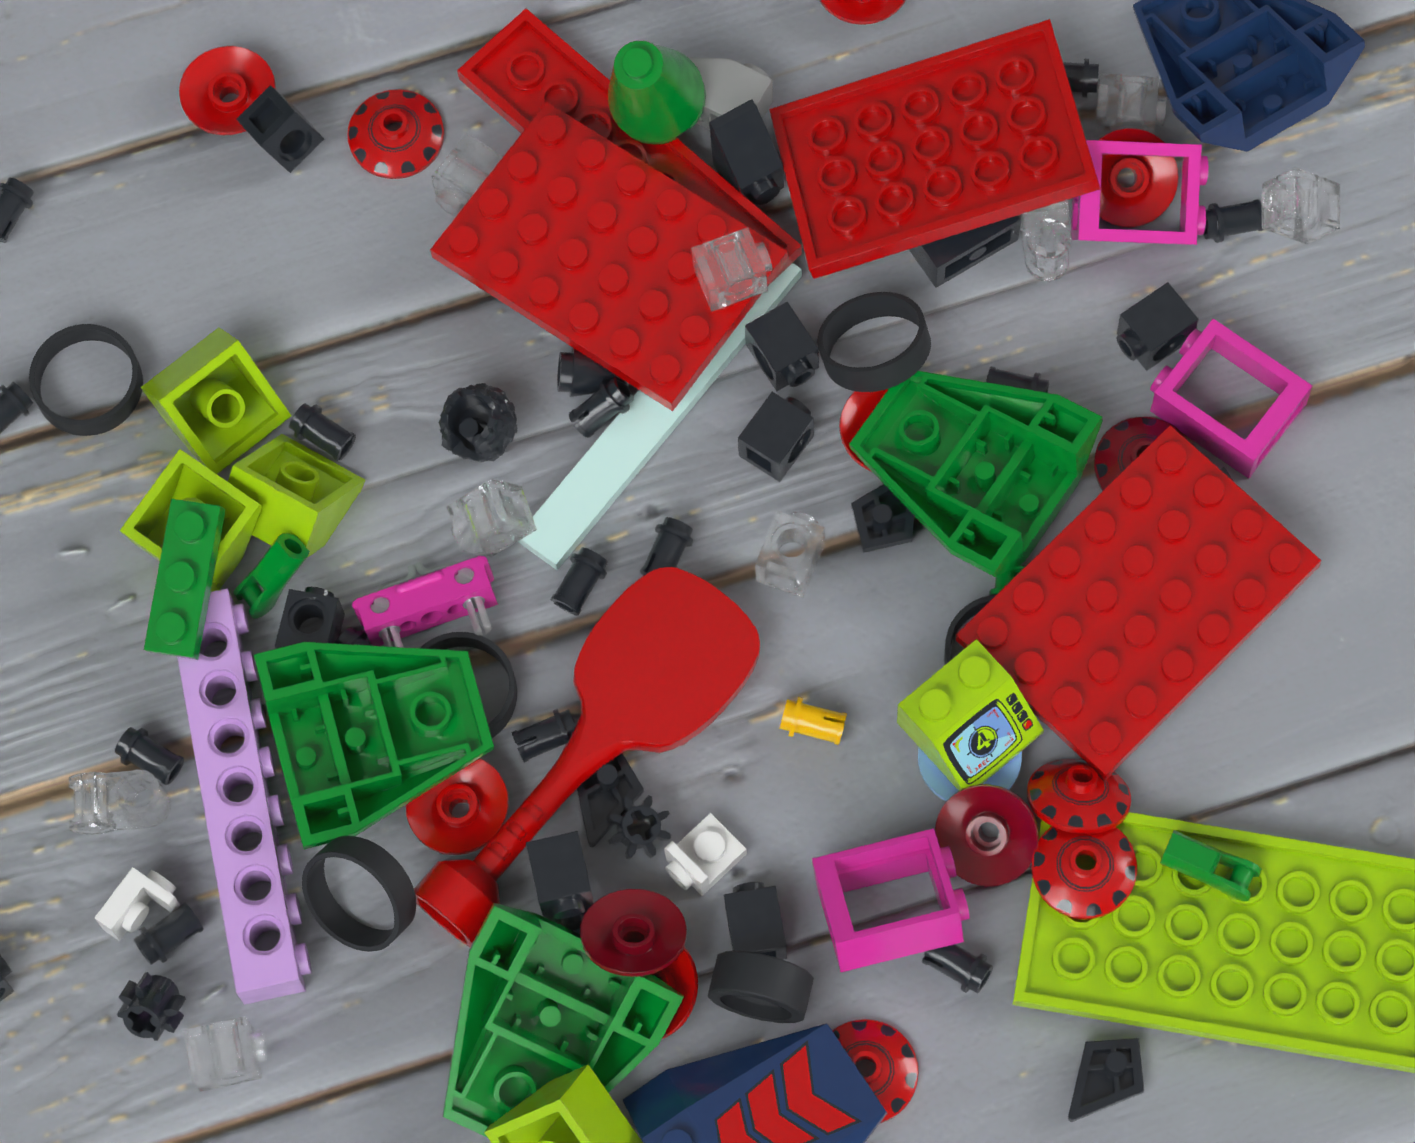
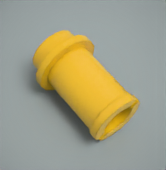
(812, 721)

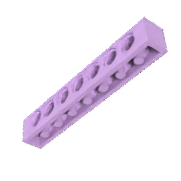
(255, 972)

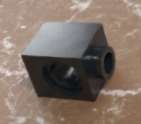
(280, 129)
(1155, 327)
(782, 347)
(776, 435)
(305, 605)
(755, 920)

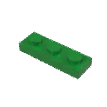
(184, 579)

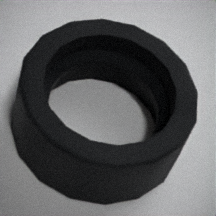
(760, 987)

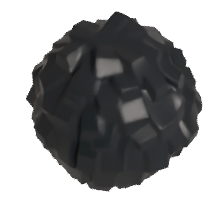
(478, 422)

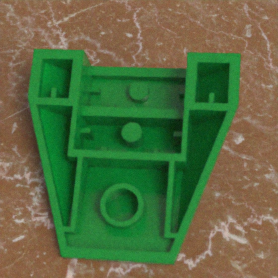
(978, 461)
(367, 729)
(541, 1011)

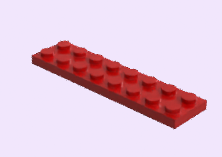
(534, 66)

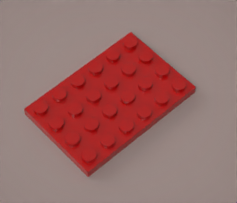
(933, 149)
(599, 254)
(1140, 600)

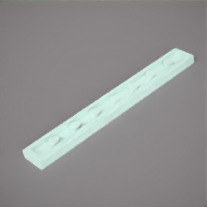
(628, 446)

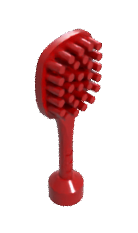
(646, 681)

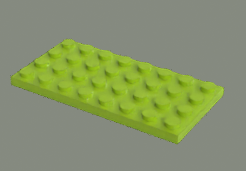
(1300, 968)

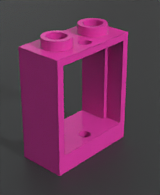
(1192, 215)
(1206, 431)
(880, 864)

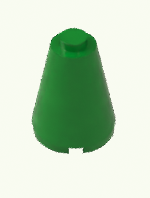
(654, 92)

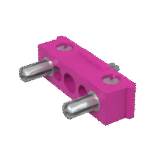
(427, 601)

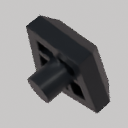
(882, 520)
(604, 794)
(1106, 1076)

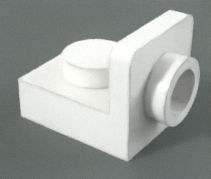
(703, 855)
(128, 903)

